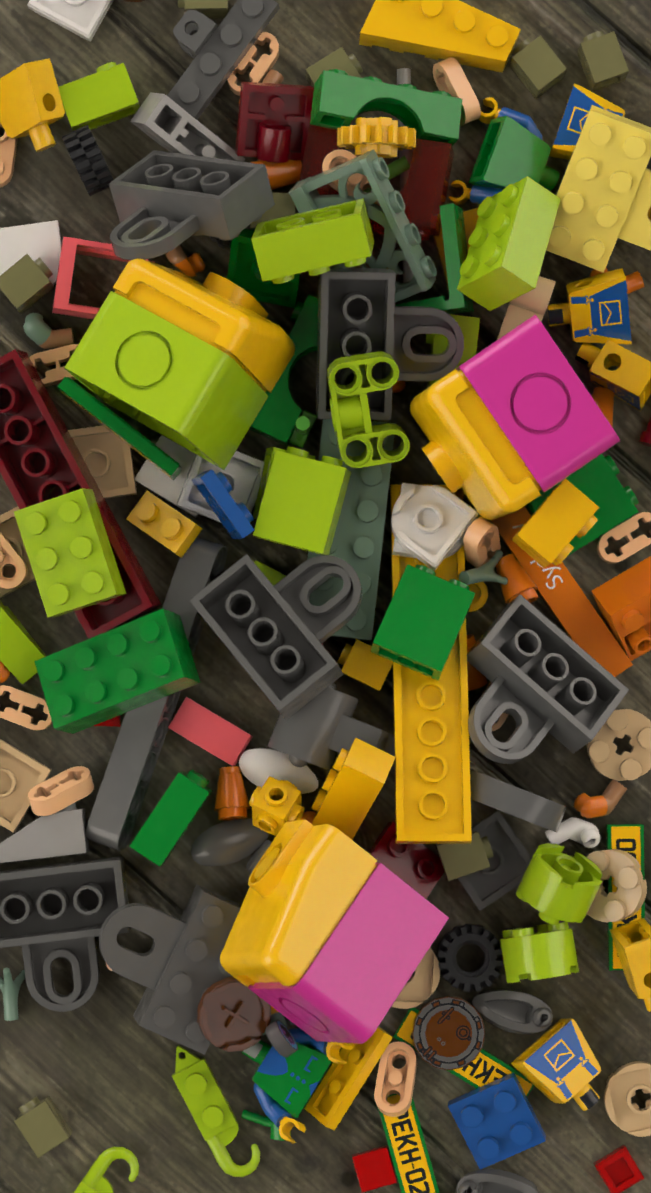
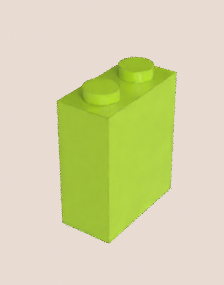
(302, 501)

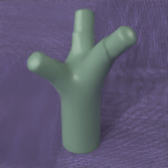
(484, 572)
(10, 992)

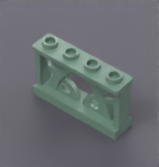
(389, 215)

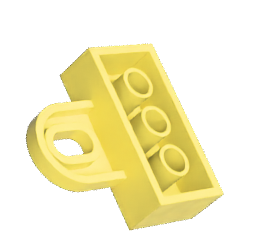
(604, 191)

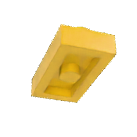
(164, 524)

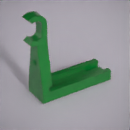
(455, 254)

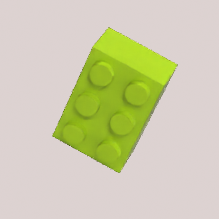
(313, 241)
(508, 244)
(69, 552)

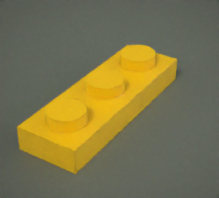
(345, 1080)

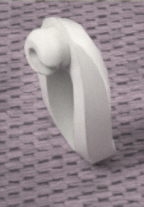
(261, 763)

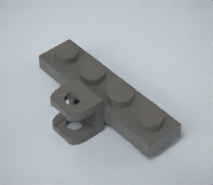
(216, 50)

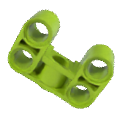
(352, 414)

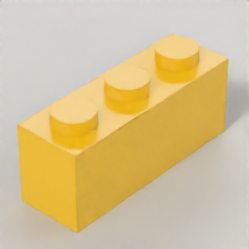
(352, 788)

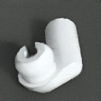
(576, 830)

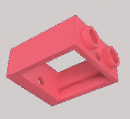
(69, 249)

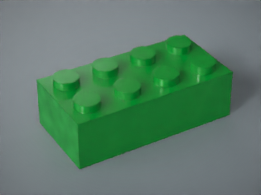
(117, 671)

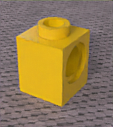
(364, 665)

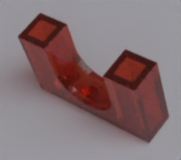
(424, 188)

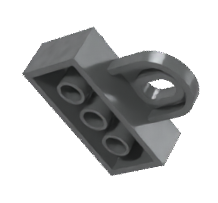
(185, 195)
(361, 317)
(277, 628)
(539, 682)
(59, 914)
(177, 966)

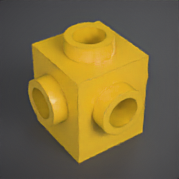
(275, 805)

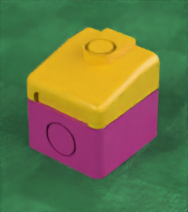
(511, 422)
(328, 933)

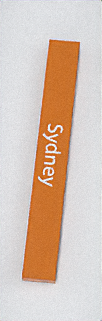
(566, 600)

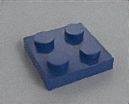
(215, 491)
(497, 1121)

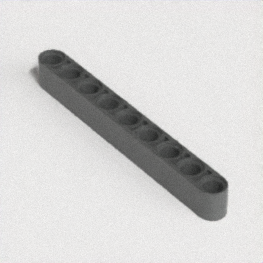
(147, 726)

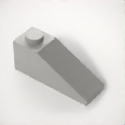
(178, 130)
(48, 837)

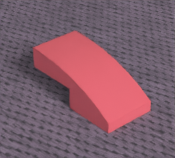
(210, 731)

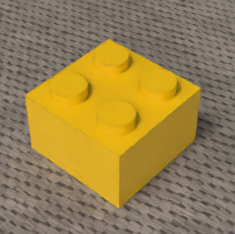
(556, 523)

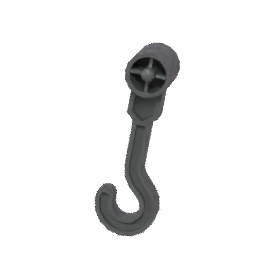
(327, 726)

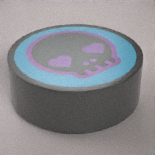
(281, 1038)

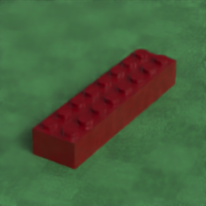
(44, 463)

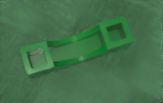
(343, 97)
(279, 411)

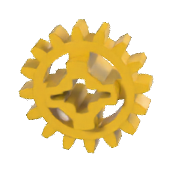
(377, 134)

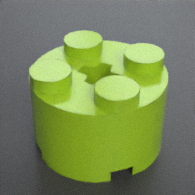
(559, 884)
(539, 954)

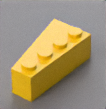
(441, 31)

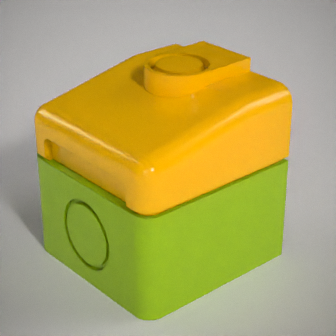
(183, 357)

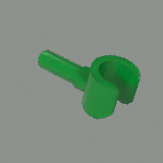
(265, 1121)

